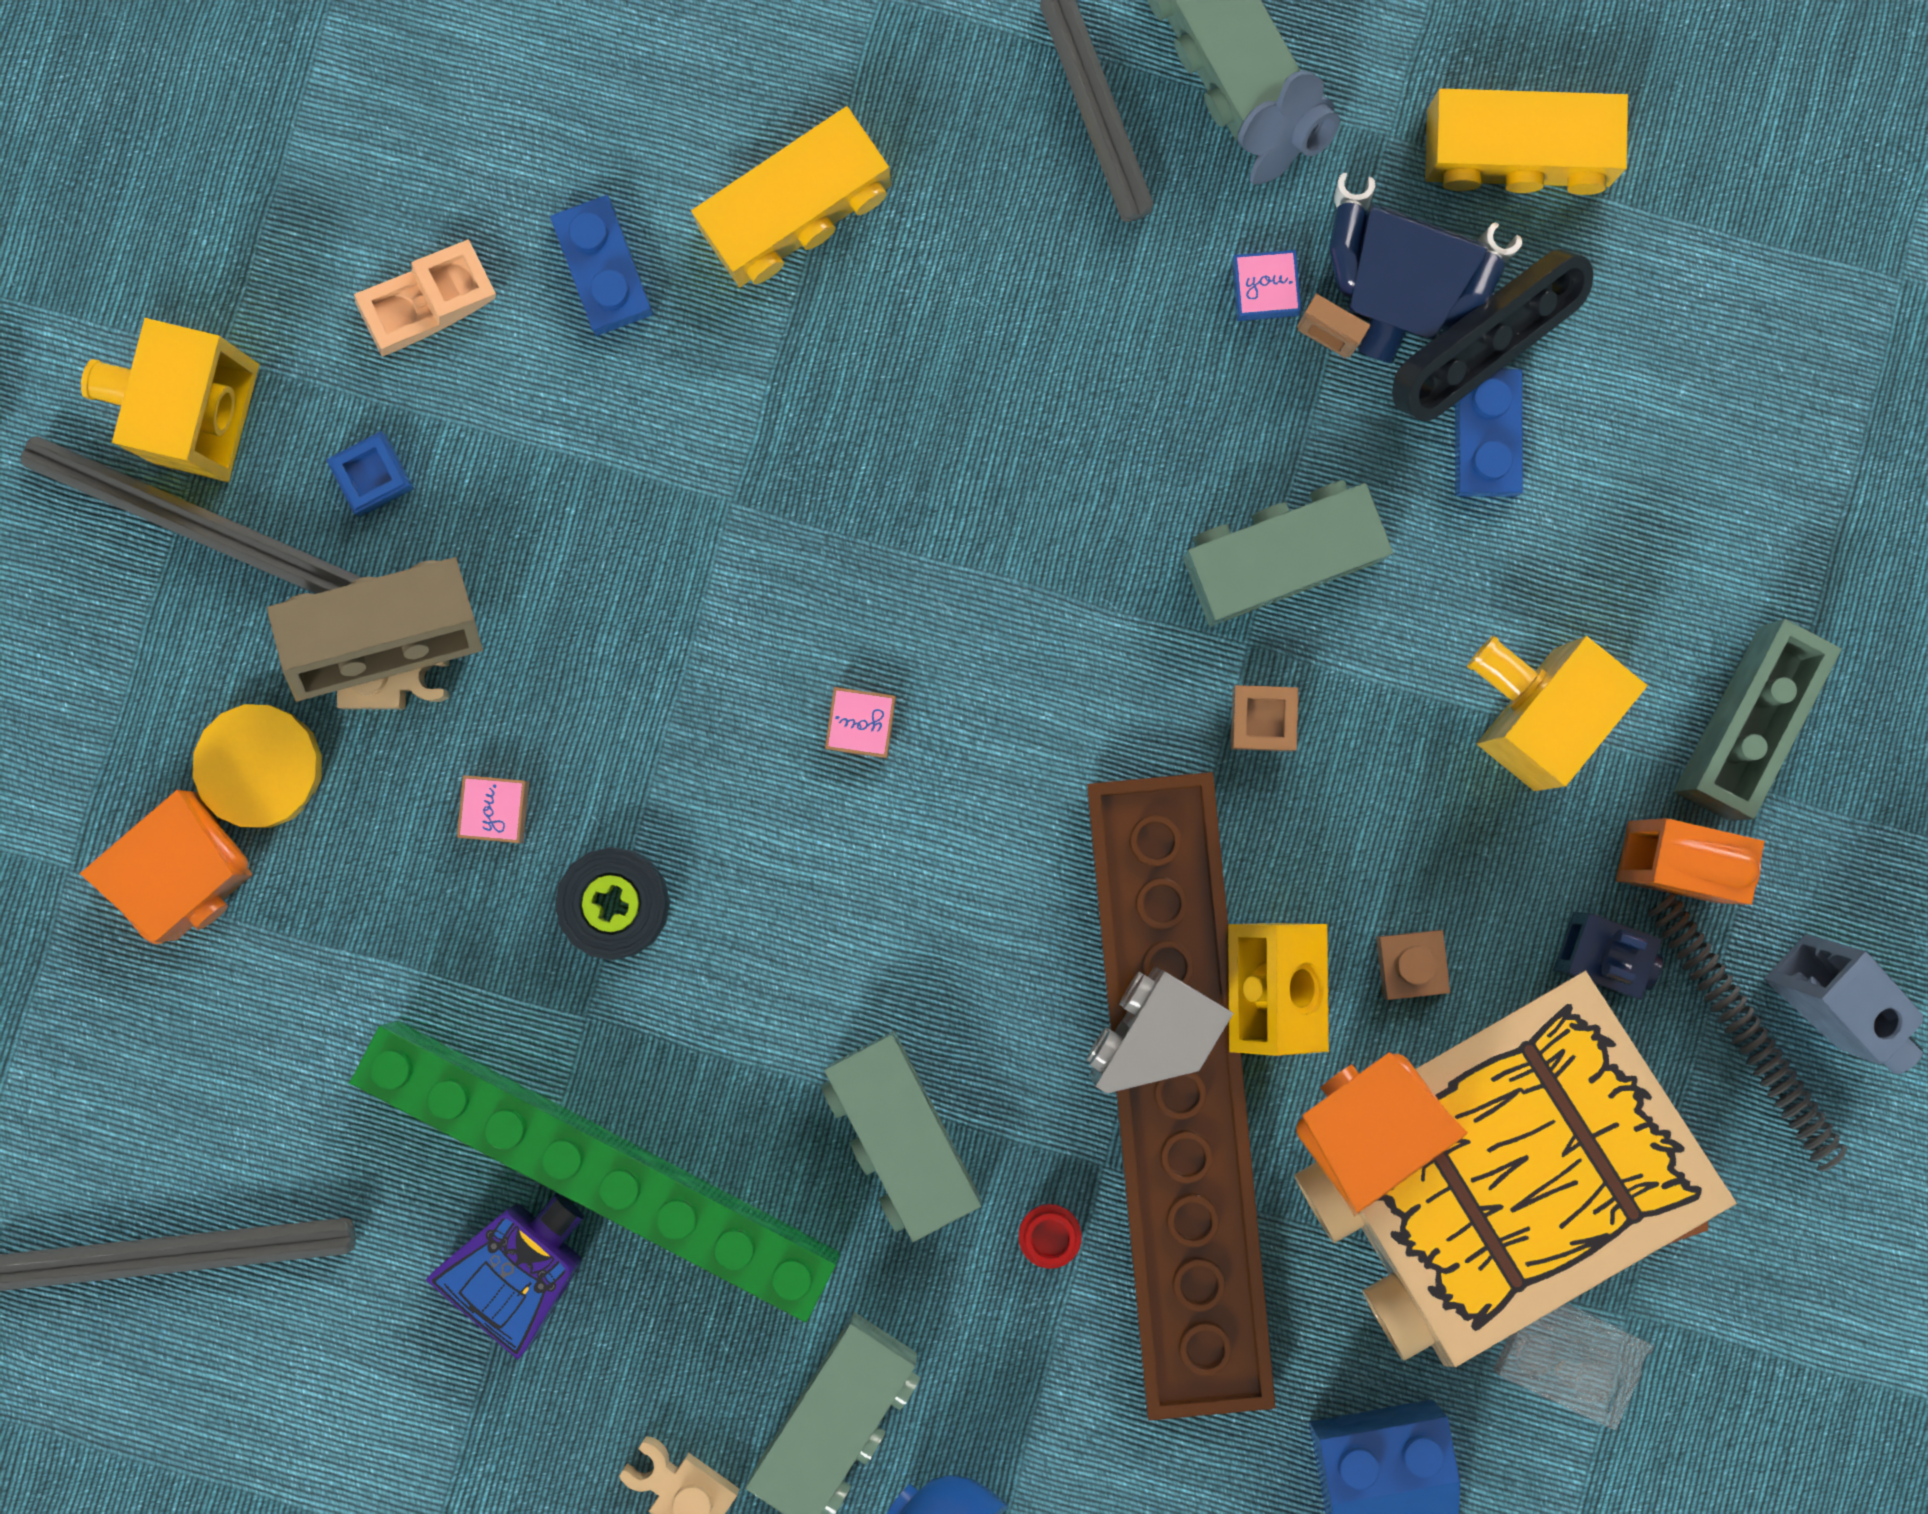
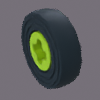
(625, 933)

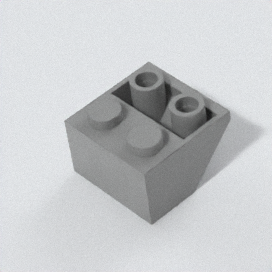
(1160, 1036)

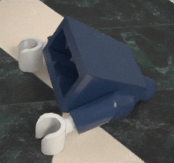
(1408, 270)

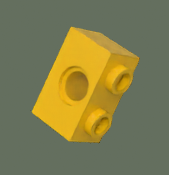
(1278, 988)

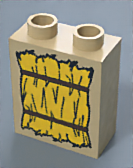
(1552, 1190)

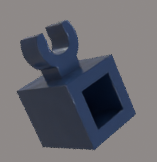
(1611, 953)

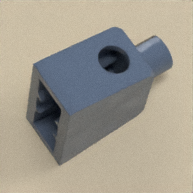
(1850, 1001)

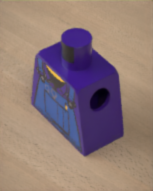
(513, 1272)

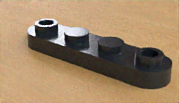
(1492, 335)

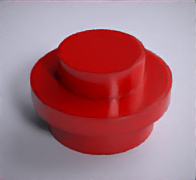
(1049, 1236)

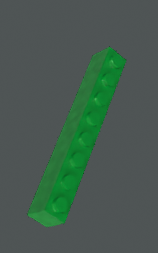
(596, 1168)

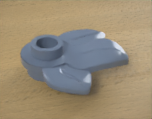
(1293, 124)

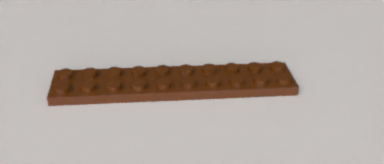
(1186, 1133)

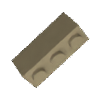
(374, 628)

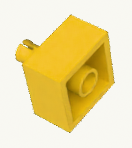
(179, 399)
(1556, 711)

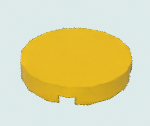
(257, 766)

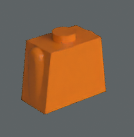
(1690, 861)
(171, 869)
(1376, 1129)

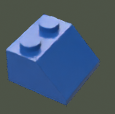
(1387, 1461)

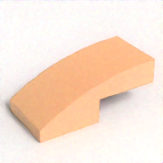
(427, 299)

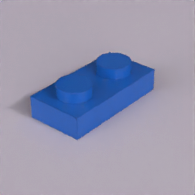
(601, 265)
(1490, 438)

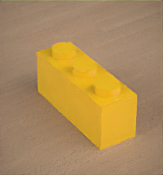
(1526, 140)
(794, 198)

